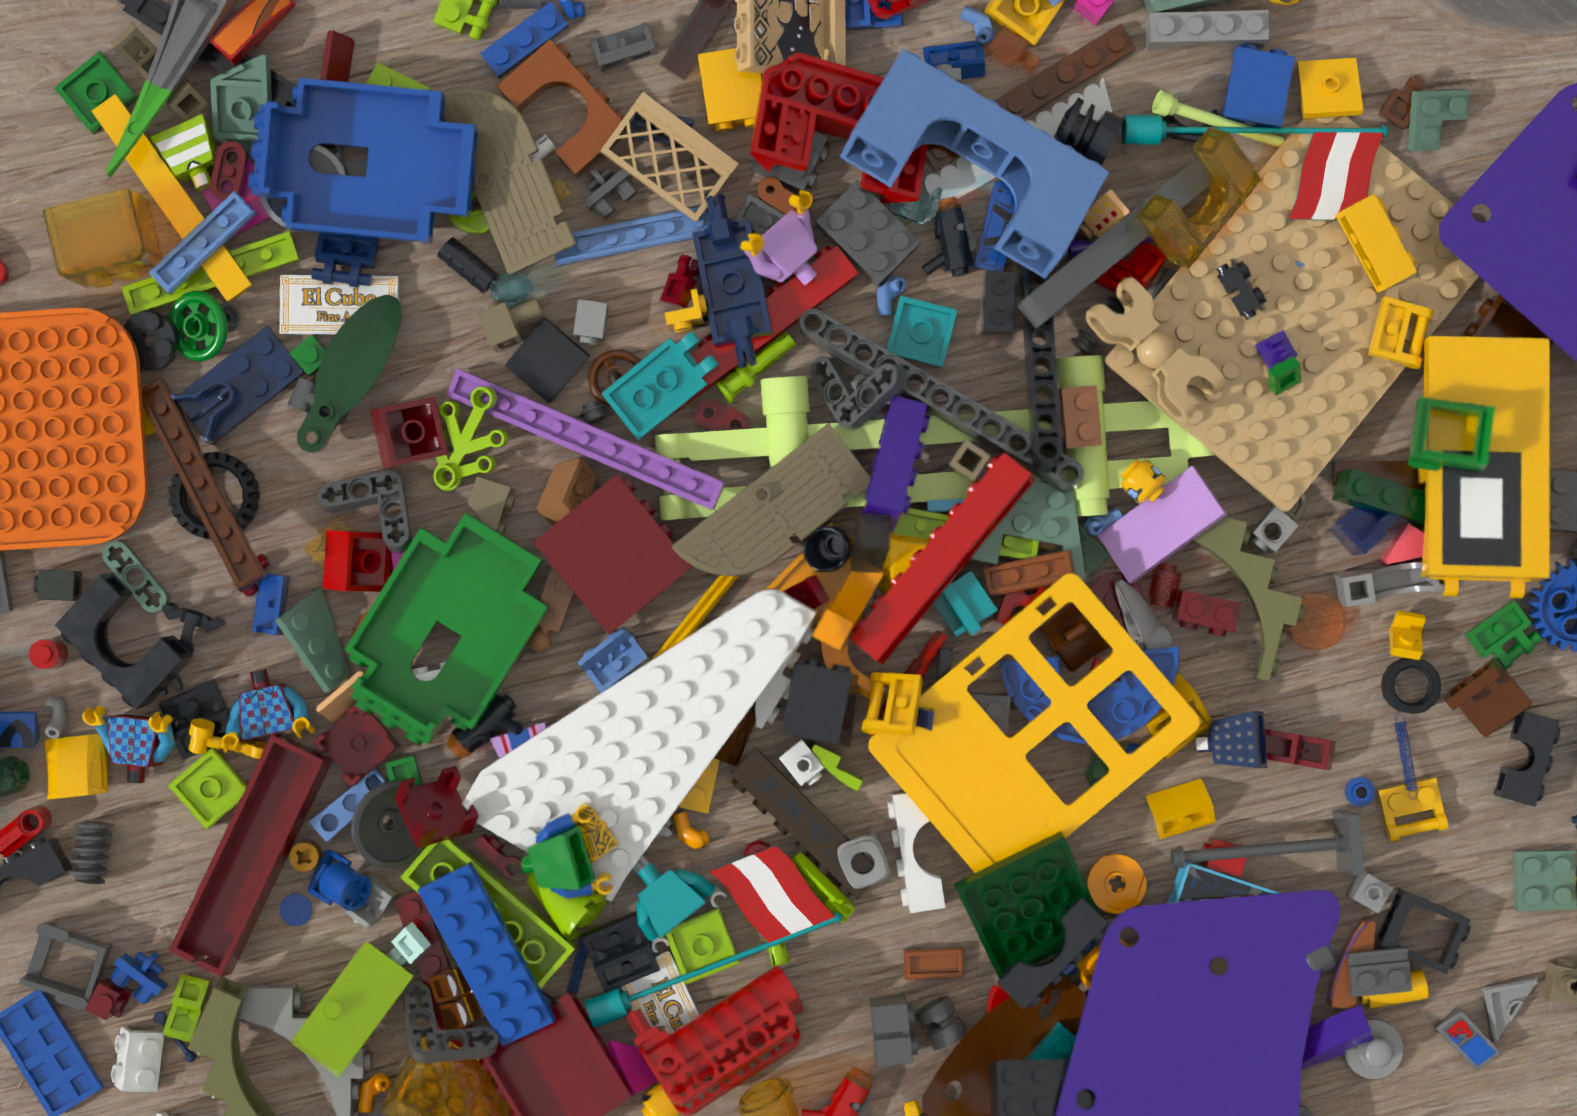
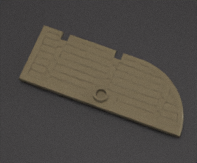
(509, 186)
(785, 500)

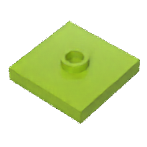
(209, 787)
(700, 943)

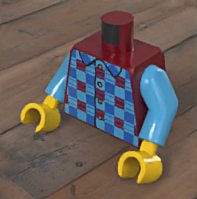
(265, 712)
(133, 739)

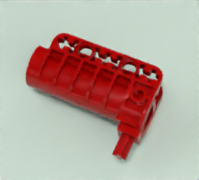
(720, 1039)

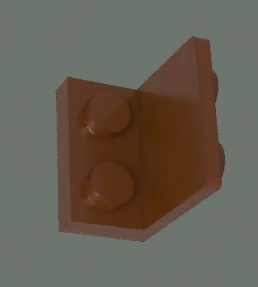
(1488, 697)

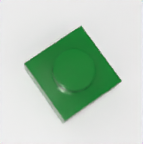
(309, 355)
(1284, 375)
(404, 769)

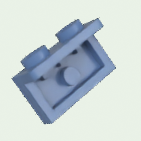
(613, 659)

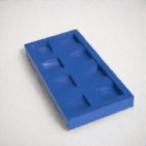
(47, 1053)

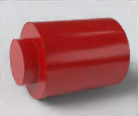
(48, 653)

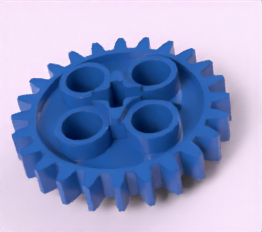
(1560, 581)

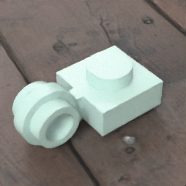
(408, 945)

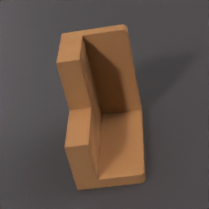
(566, 489)

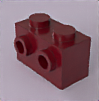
(1206, 611)

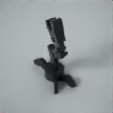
(191, 619)

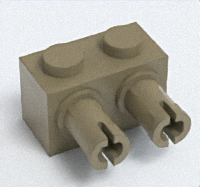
(504, 323)
(1560, 982)

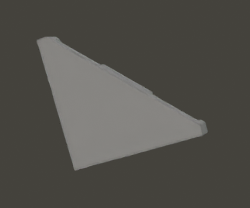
(1503, 1003)

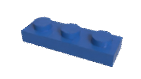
(524, 39)

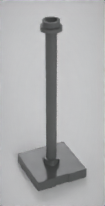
(1346, 843)

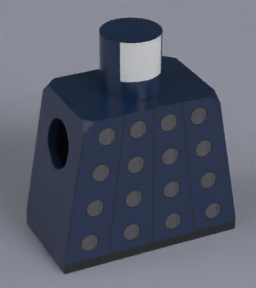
(1236, 741)

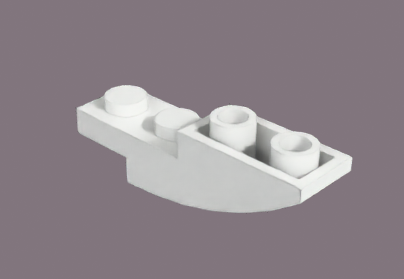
(779, 684)

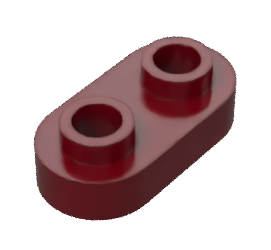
(229, 172)
(722, 418)

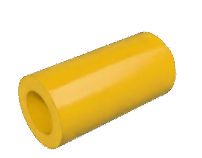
(1418, 992)

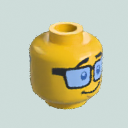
(1143, 481)

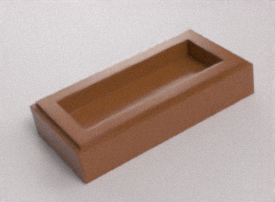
(933, 963)

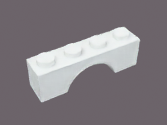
(922, 888)

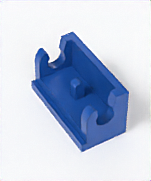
(270, 604)

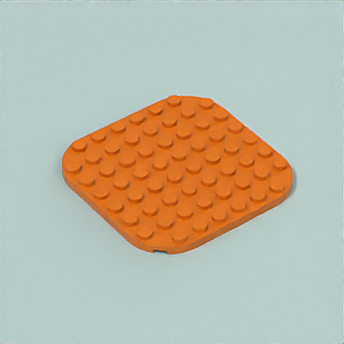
(69, 429)

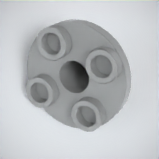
(1379, 1056)

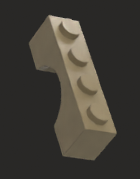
(491, 502)

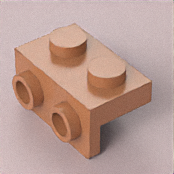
(1079, 417)

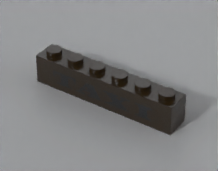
(798, 817)

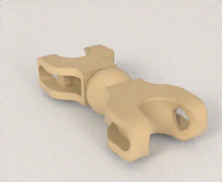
(1155, 349)

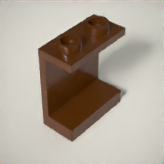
(1503, 322)

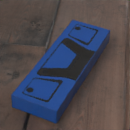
(998, 216)

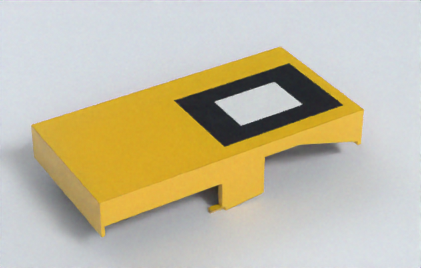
(1495, 518)

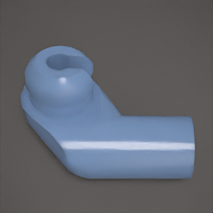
(981, 22)
(887, 292)
(1098, 523)

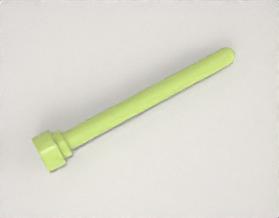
(1166, 104)

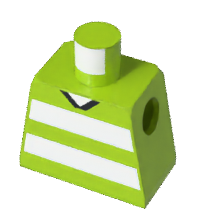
(189, 150)

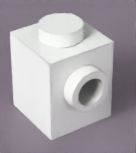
(802, 763)

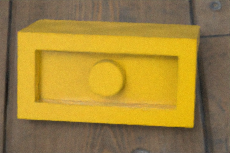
(1181, 808)

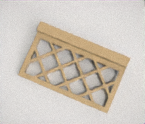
(683, 136)

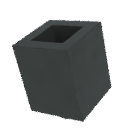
(58, 585)

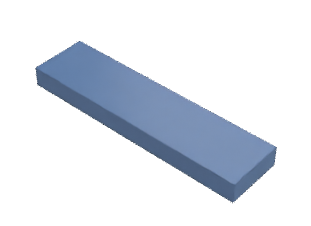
(202, 242)

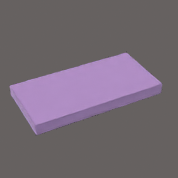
(1162, 527)

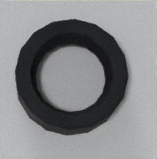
(1429, 699)

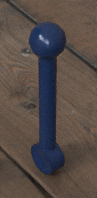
(190, 1056)

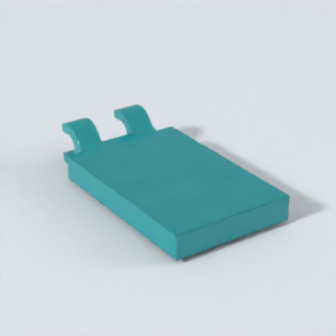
(659, 385)

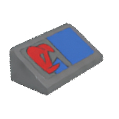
(1467, 1039)

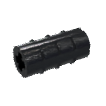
(467, 265)

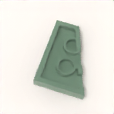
(315, 639)

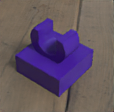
(1275, 349)

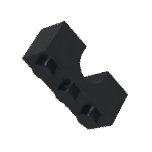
(1538, 736)

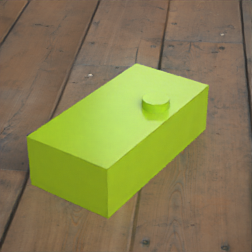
(351, 1009)

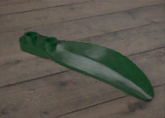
(351, 367)

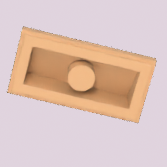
(339, 701)

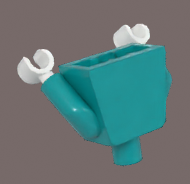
(670, 900)

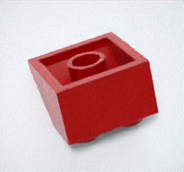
(356, 561)

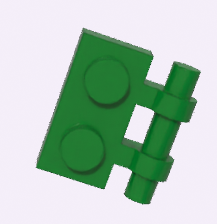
(1498, 629)

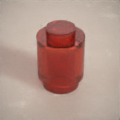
(1165, 585)

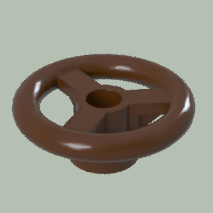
(606, 358)

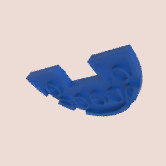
(1118, 707)

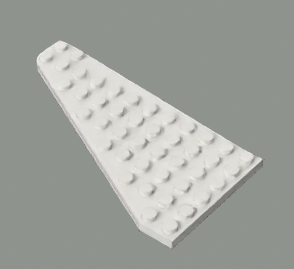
(644, 737)

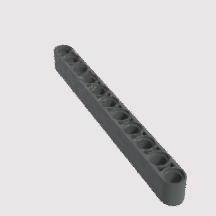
(931, 387)

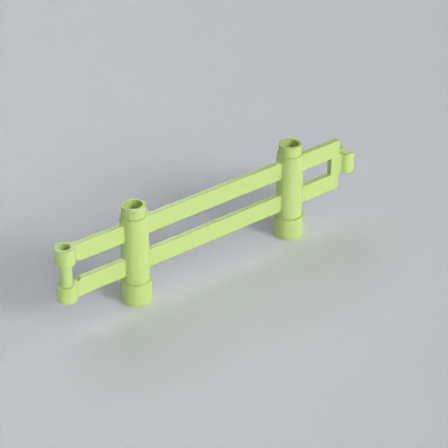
(786, 409)

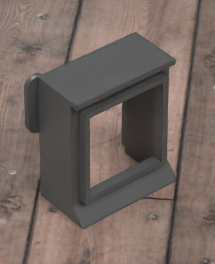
(65, 993)

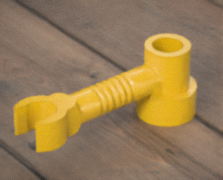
(202, 737)

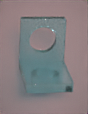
(919, 211)

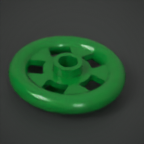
(197, 318)

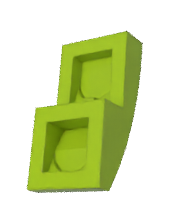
(830, 761)
(186, 1007)

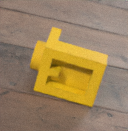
(1406, 635)

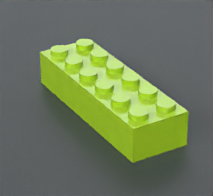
(533, 933)

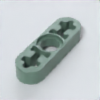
(127, 555)

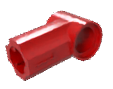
(21, 831)

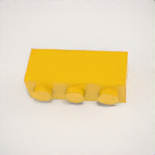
(1376, 242)

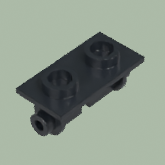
(1249, 297)

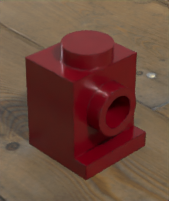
(108, 1000)

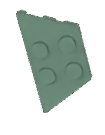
(237, 98)

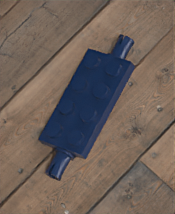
(730, 284)

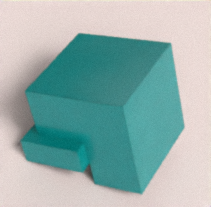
(964, 604)

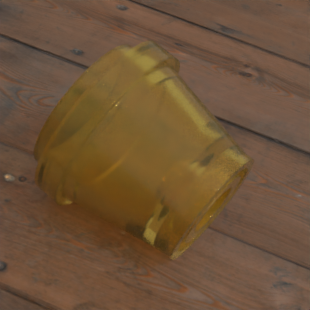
(769, 1098)

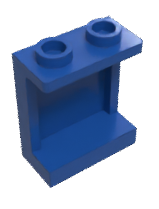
(1258, 86)

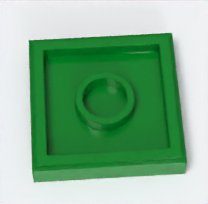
(93, 85)

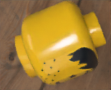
(658, 1103)

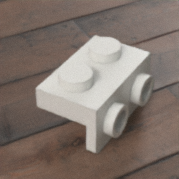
(137, 1060)

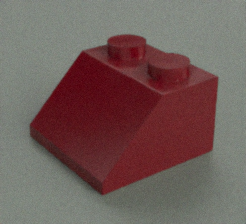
(409, 432)

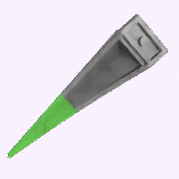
(182, 42)

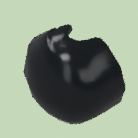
(827, 549)

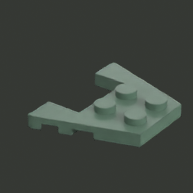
(1041, 516)

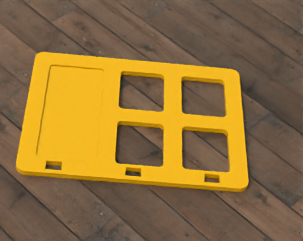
(977, 778)

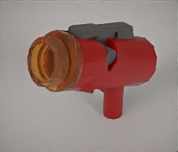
(849, 1098)

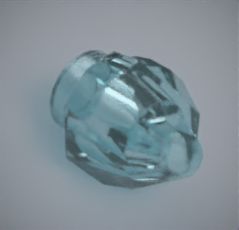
(511, 288)

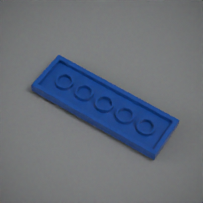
(486, 954)

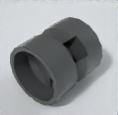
(940, 1021)

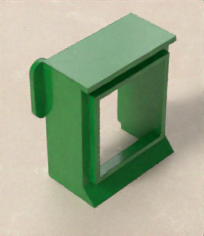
(1433, 460)

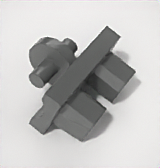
(599, 199)

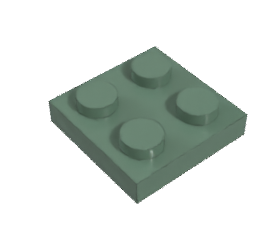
(1544, 880)

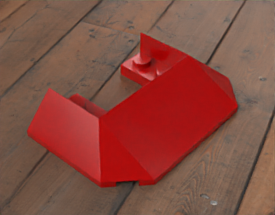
(823, 97)

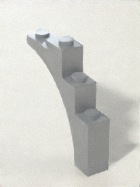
(277, 1009)

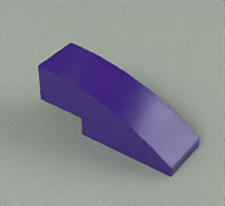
(1335, 1035)

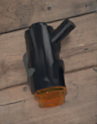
(954, 238)
(496, 718)

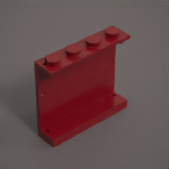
(613, 553)
(559, 1068)

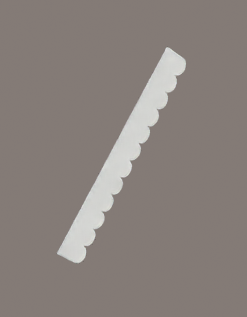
(968, 176)

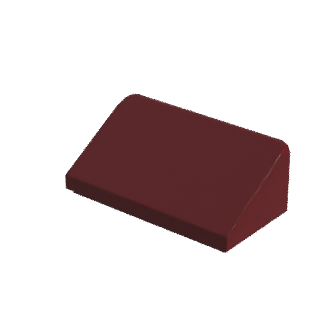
(337, 57)

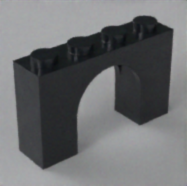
(86, 628)

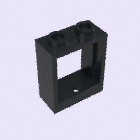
(1396, 917)

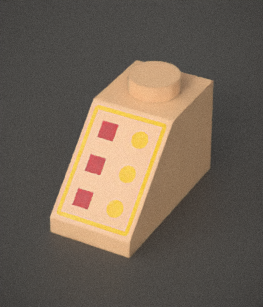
(1103, 216)

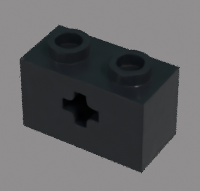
(998, 303)

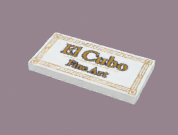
(322, 308)
(667, 1007)

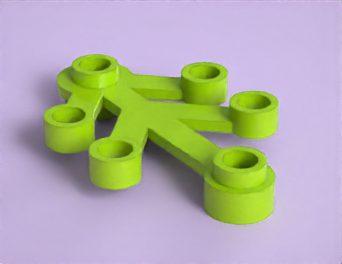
(464, 443)

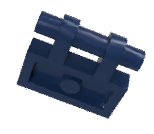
(346, 251)

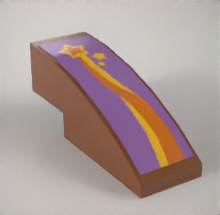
(1360, 939)

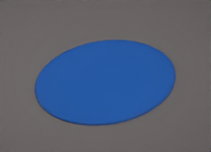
(295, 909)

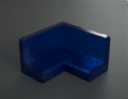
(1362, 529)

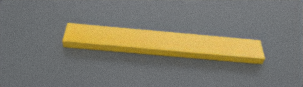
(170, 196)

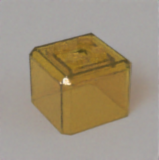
(103, 238)

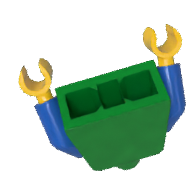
(562, 859)

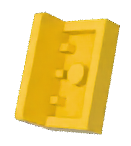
(684, 319)

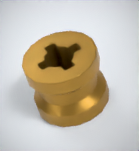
(310, 852)

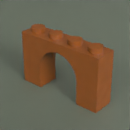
(551, 69)

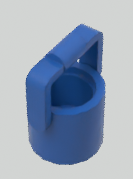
(339, 882)

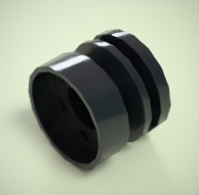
(1087, 135)

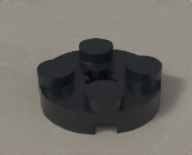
(165, 343)

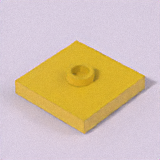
(1329, 88)

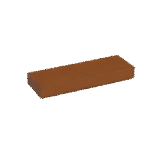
(1027, 573)

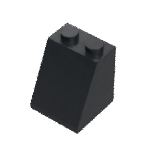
(821, 703)

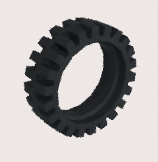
(250, 494)

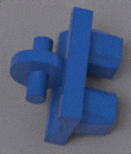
(129, 968)

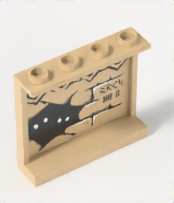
(779, 28)

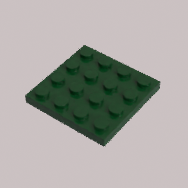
(1021, 902)

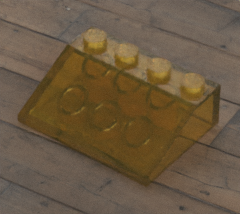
(444, 1089)

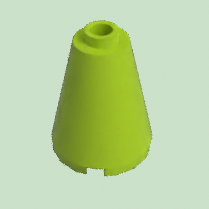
(568, 913)

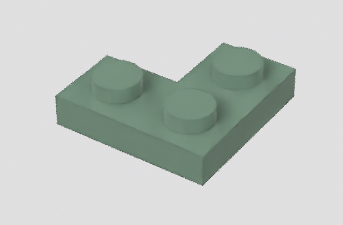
(1429, 111)

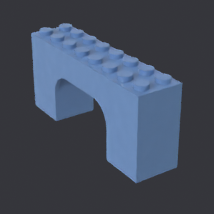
(1047, 179)

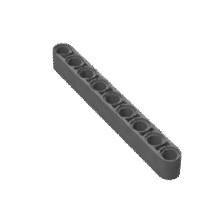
(1108, 249)

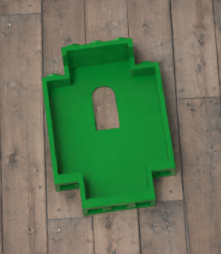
(470, 586)

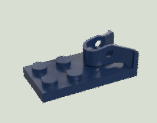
(239, 385)

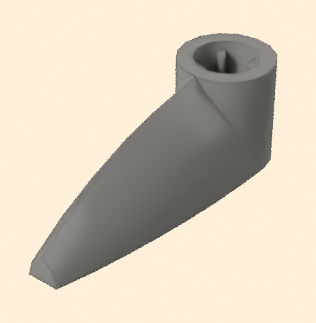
(1140, 619)

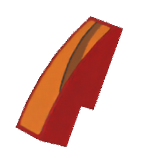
(249, 28)

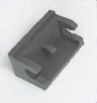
(624, 47)

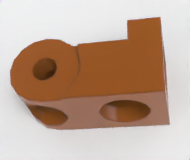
(772, 192)

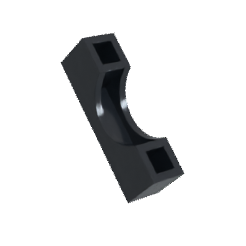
(40, 864)
(1080, 927)

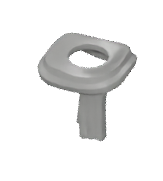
(868, 844)

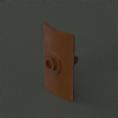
(1071, 634)

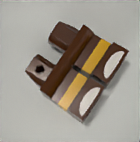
(463, 1005)

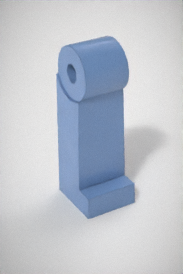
(341, 811)

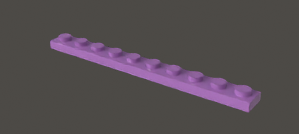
(592, 441)

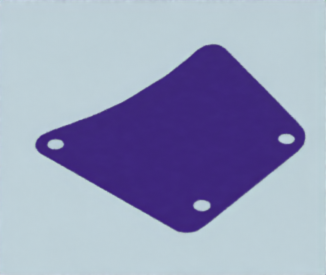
(1532, 232)
(1193, 1043)

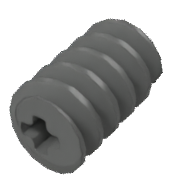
(90, 852)

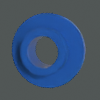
(1350, 791)

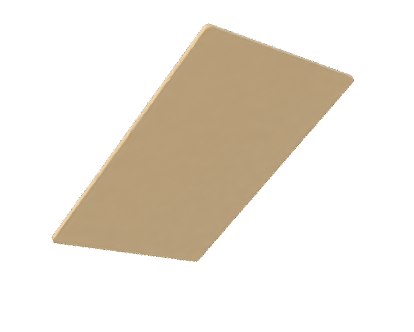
(1322, 308)

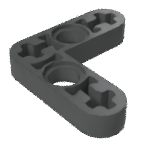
(855, 399)
(384, 499)
(437, 1040)

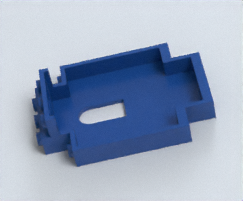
(413, 162)

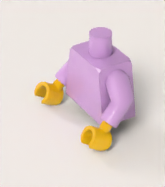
(785, 245)

